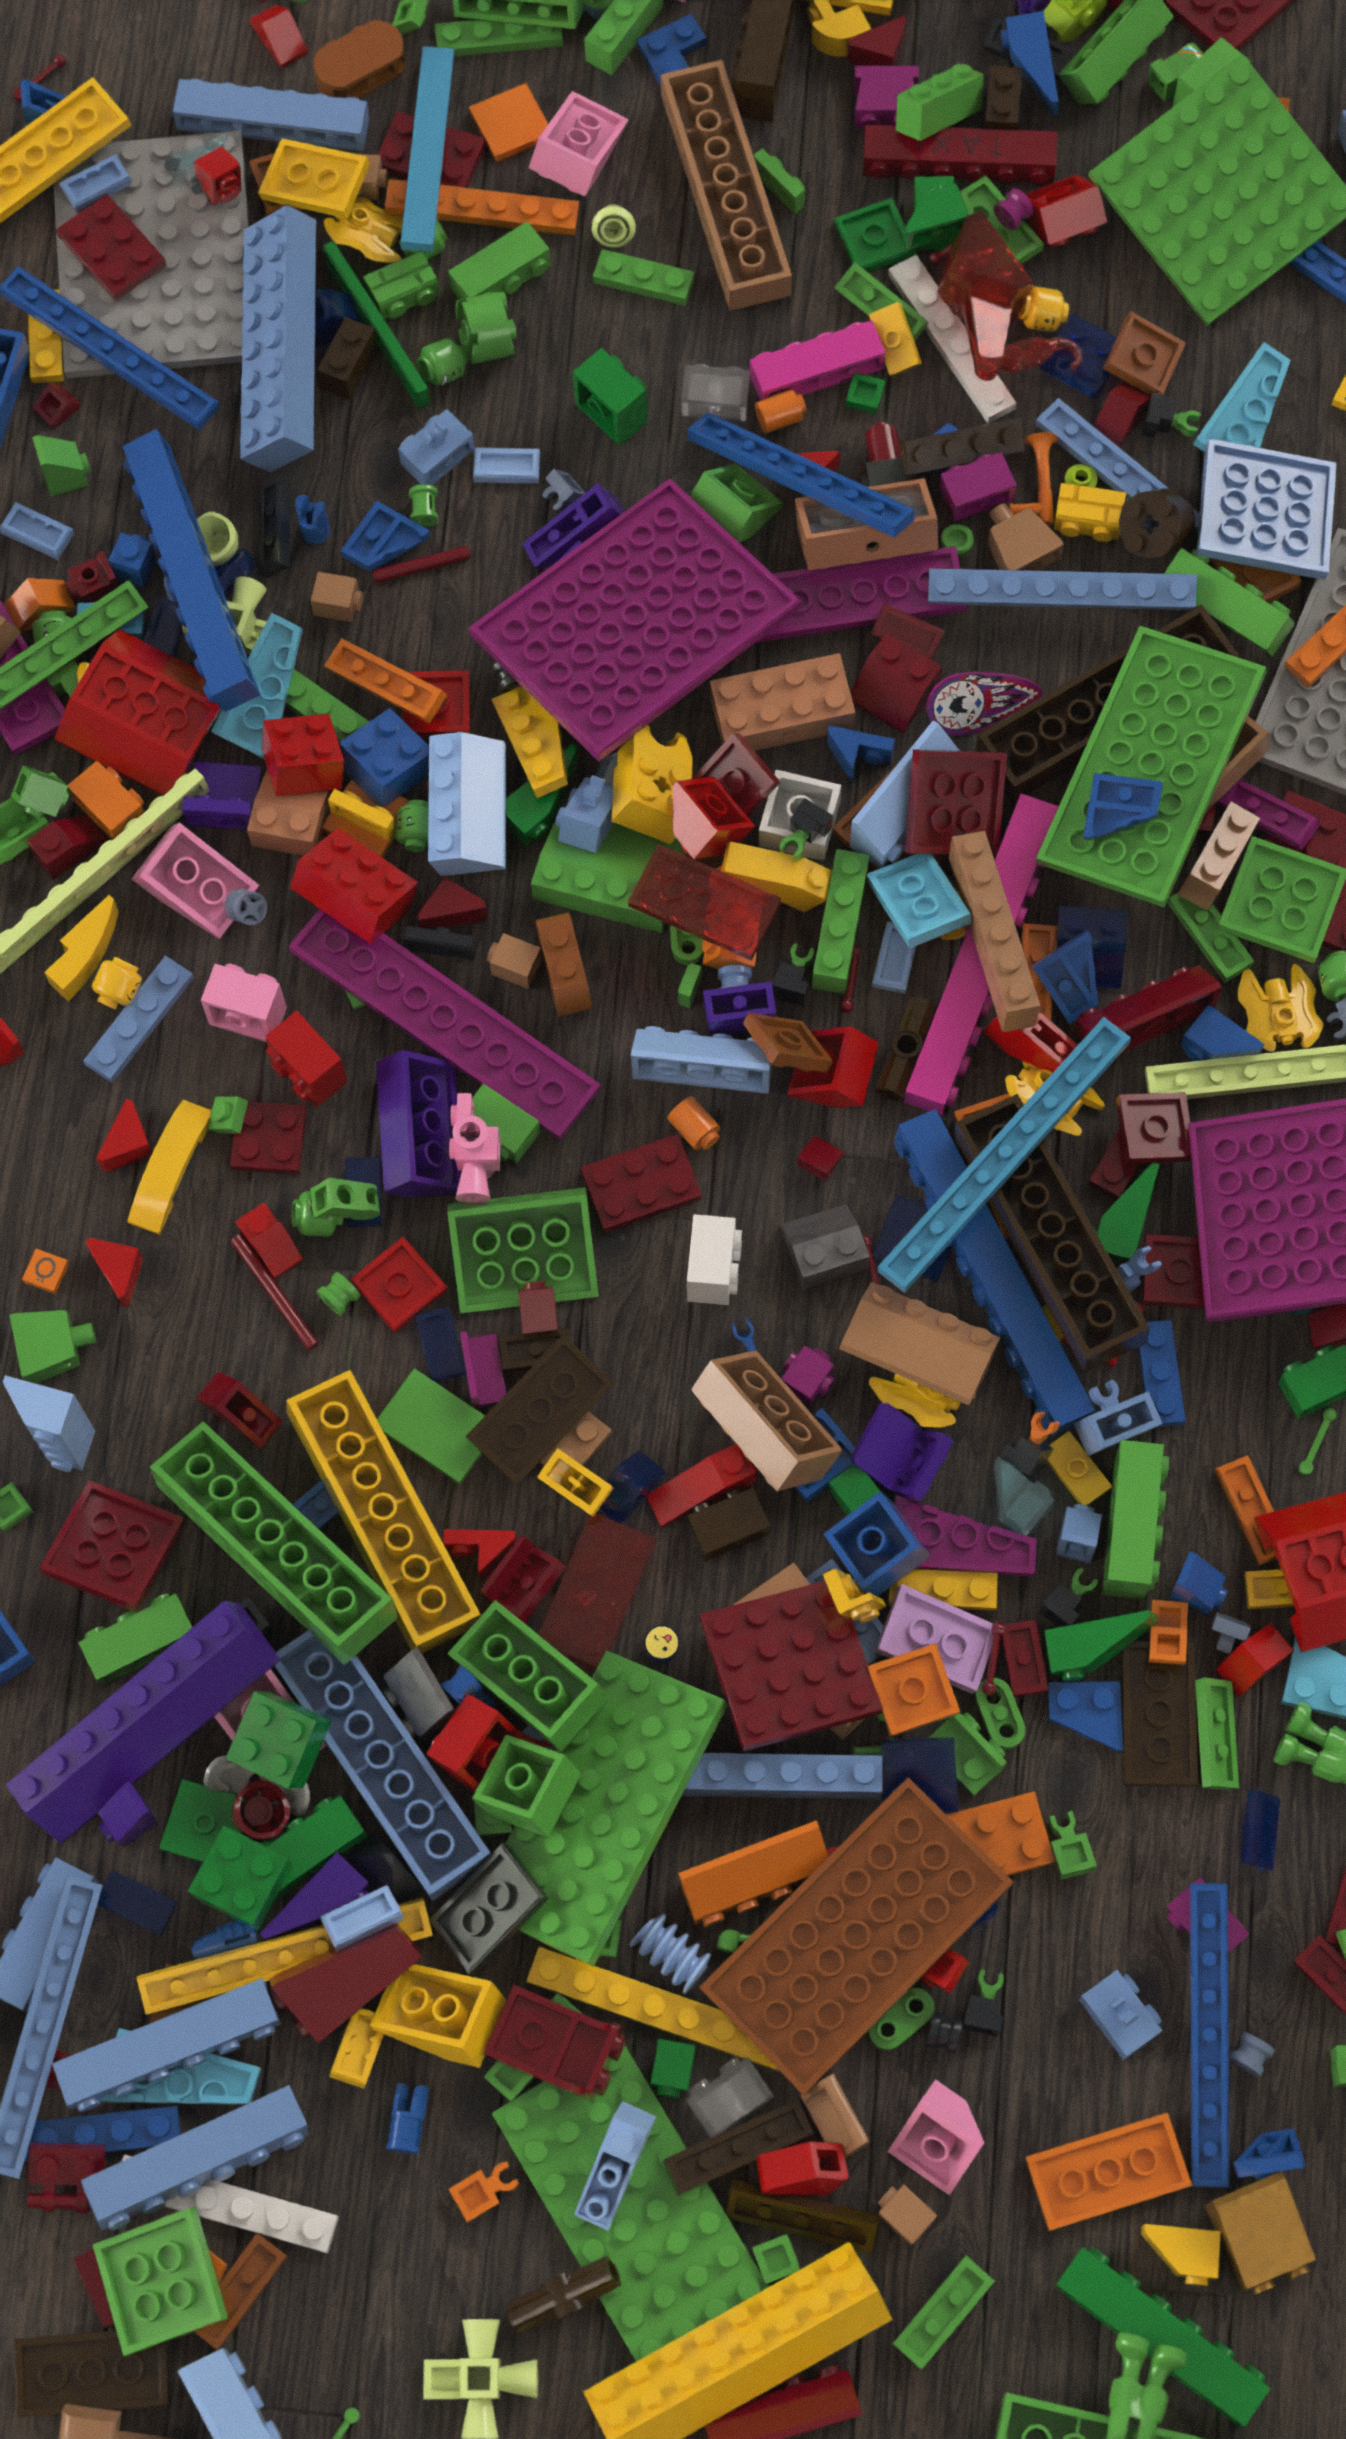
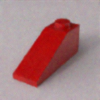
(1037, 1045)
(702, 1483)

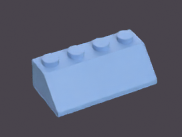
(466, 804)
(882, 821)
(699, 1060)
(54, 1422)
(224, 2399)

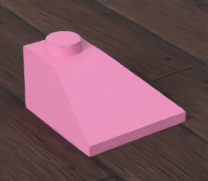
(939, 2138)

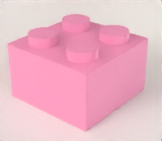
(243, 1001)

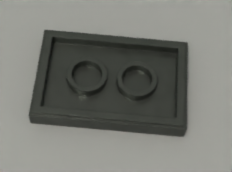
(488, 1909)

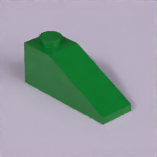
(531, 816)
(1124, 1220)
(1091, 1644)

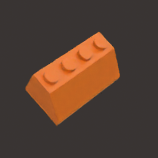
(752, 1874)

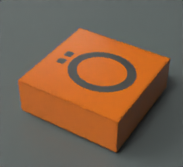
(45, 1271)

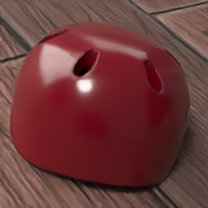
(258, 1810)

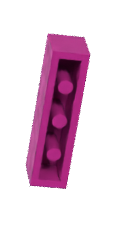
(818, 362)

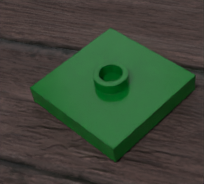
(197, 1820)

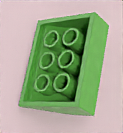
(599, 880)
(519, 1242)

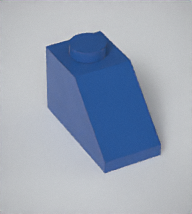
(1218, 1037)
(1199, 1585)

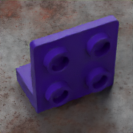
(229, 798)

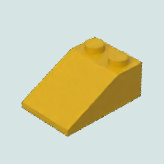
(440, 2013)

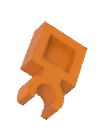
(477, 2194)

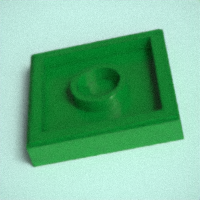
(873, 235)

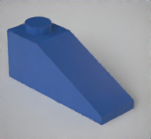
(1030, 50)

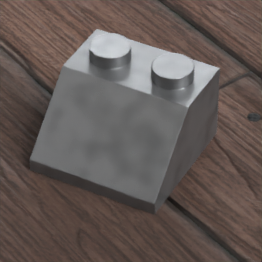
(825, 1246)
(419, 1695)

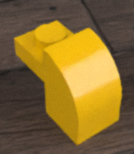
(833, 29)

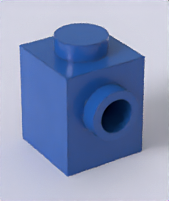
(132, 559)

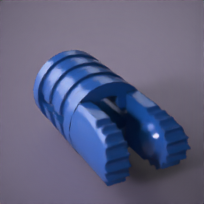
(312, 520)
(224, 1939)
(405, 2125)

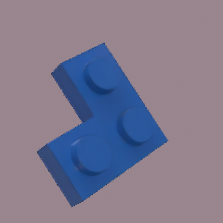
(665, 47)

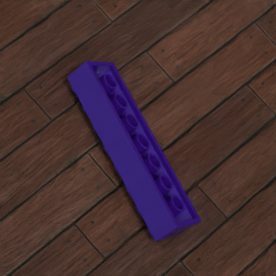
(144, 1721)

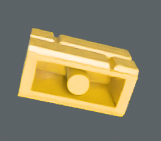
(1089, 512)

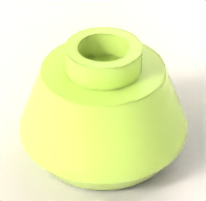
(613, 226)

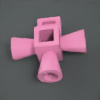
(474, 1150)

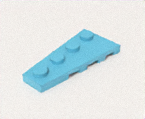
(1249, 403)
(272, 667)
(1318, 1680)
(212, 2082)

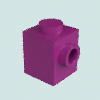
(808, 1374)

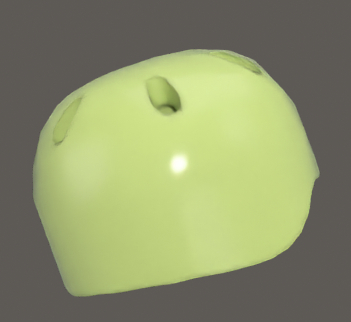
(224, 543)

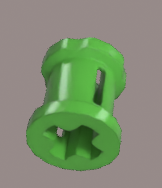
(423, 505)

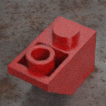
(219, 175)
(803, 2169)

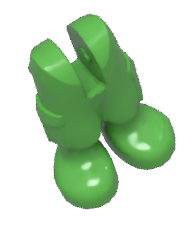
(1329, 1762)
(1140, 2402)

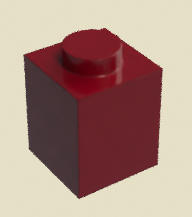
(537, 1307)

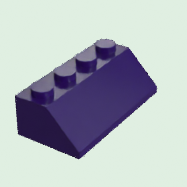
(416, 1124)

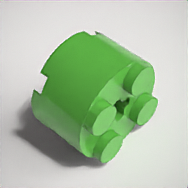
(485, 327)

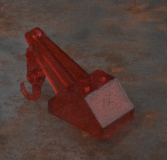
(988, 290)

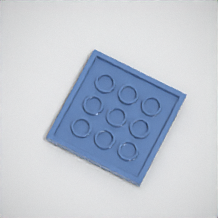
(1266, 509)

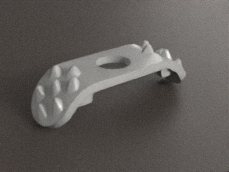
(230, 1777)

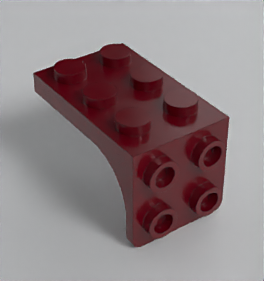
(555, 2044)

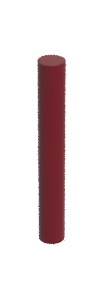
(421, 564)

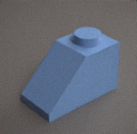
(1079, 1533)

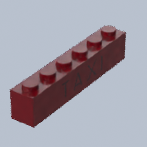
(962, 154)

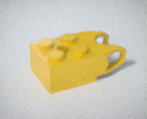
(646, 781)

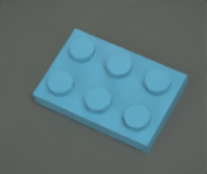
(919, 899)

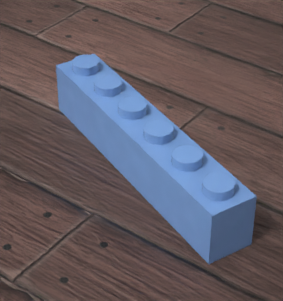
(271, 114)
(787, 1776)
(166, 2045)
(195, 2158)

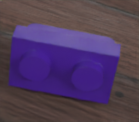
(900, 1453)

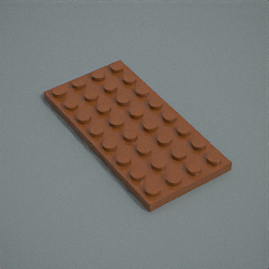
(856, 1936)

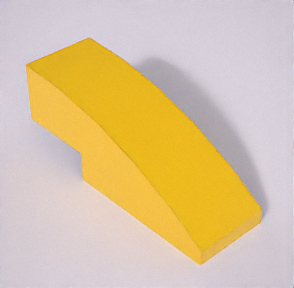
(83, 949)

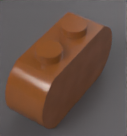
(360, 60)
(563, 964)

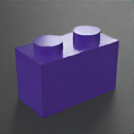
(729, 1006)

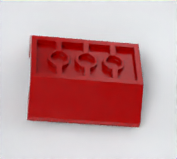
(138, 713)
(1313, 1561)

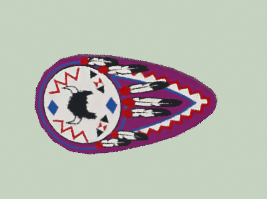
(978, 700)

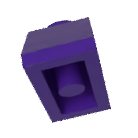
(126, 1816)

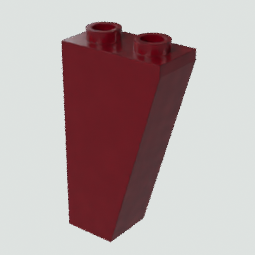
(339, 1983)

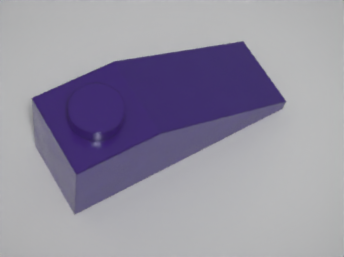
(575, 523)
(329, 1889)

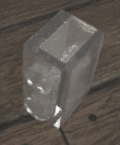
(715, 391)
(728, 2097)

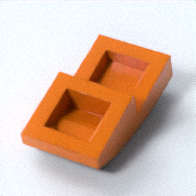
(1169, 1636)

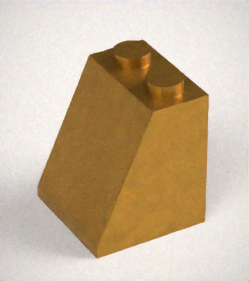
(1262, 2233)

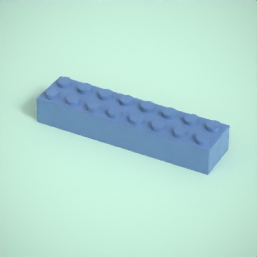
(278, 339)
(384, 1765)

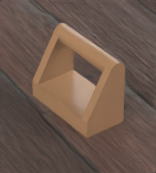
(835, 2116)

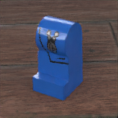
(463, 1684)

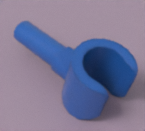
(746, 1337)

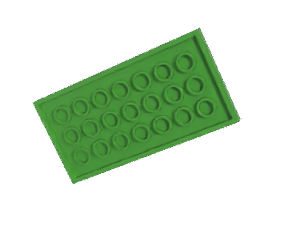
(1164, 721)
(633, 1773)
(672, 2251)

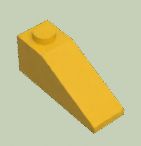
(797, 883)

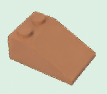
(287, 821)

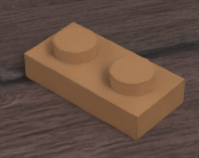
(582, 1440)

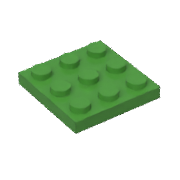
(1282, 899)
(160, 2281)

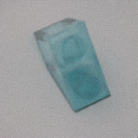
(1018, 1500)

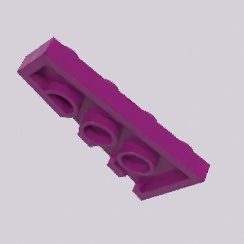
(966, 1545)

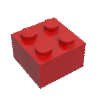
(302, 754)
(305, 1060)
(470, 1742)

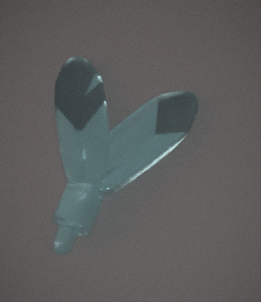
(184, 160)

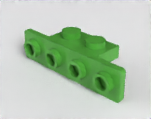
(17, 828)

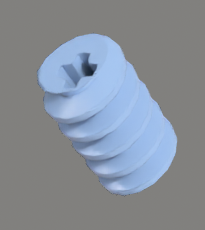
(671, 1952)

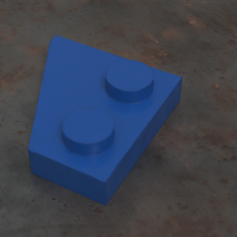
(382, 537)
(1070, 976)

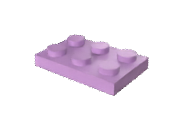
(922, 1620)

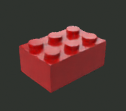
(354, 885)

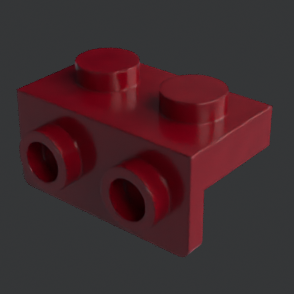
(522, 1578)

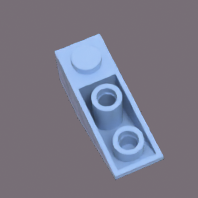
(615, 2165)

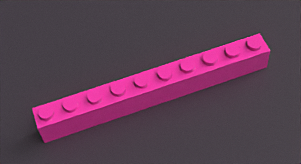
(967, 990)

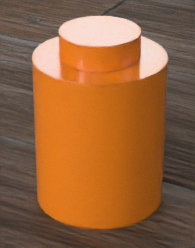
(780, 411)
(694, 1124)

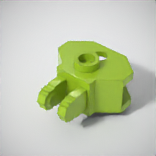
(1072, 17)

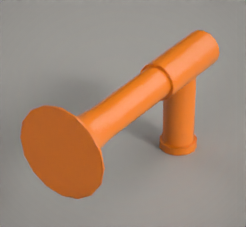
(1044, 508)

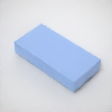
(506, 465)
(893, 962)
(362, 1918)

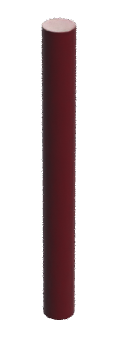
(274, 1292)

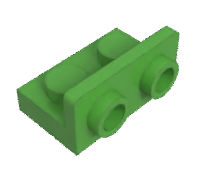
(975, 1757)

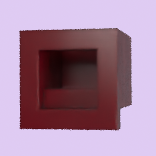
(91, 580)

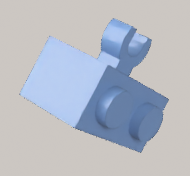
(436, 448)
(587, 815)
(1116, 1420)
(1121, 2014)

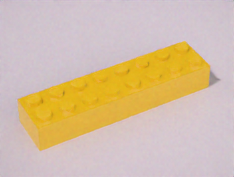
(382, 1512)
(741, 2351)

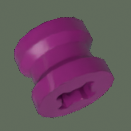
(1013, 209)

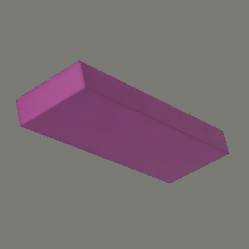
(1275, 815)

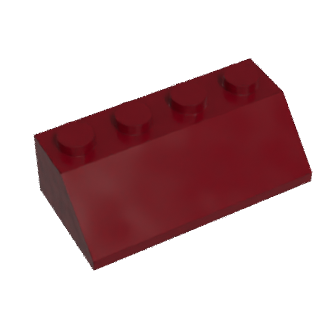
(1156, 1007)
(792, 2410)

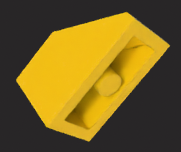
(1186, 2251)

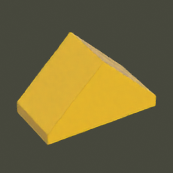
(575, 1482)

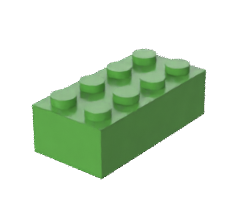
(1133, 1519)
(528, 1676)

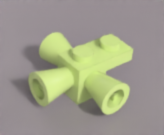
(245, 599)
(479, 2379)

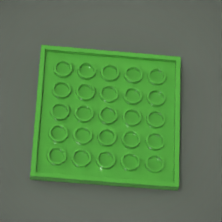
(1223, 190)

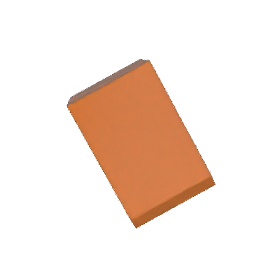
(35, 598)

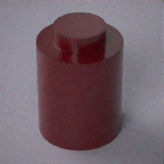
(882, 442)

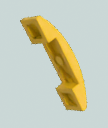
(167, 1166)

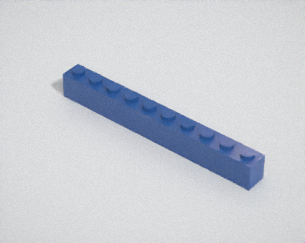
(191, 572)
(997, 1280)

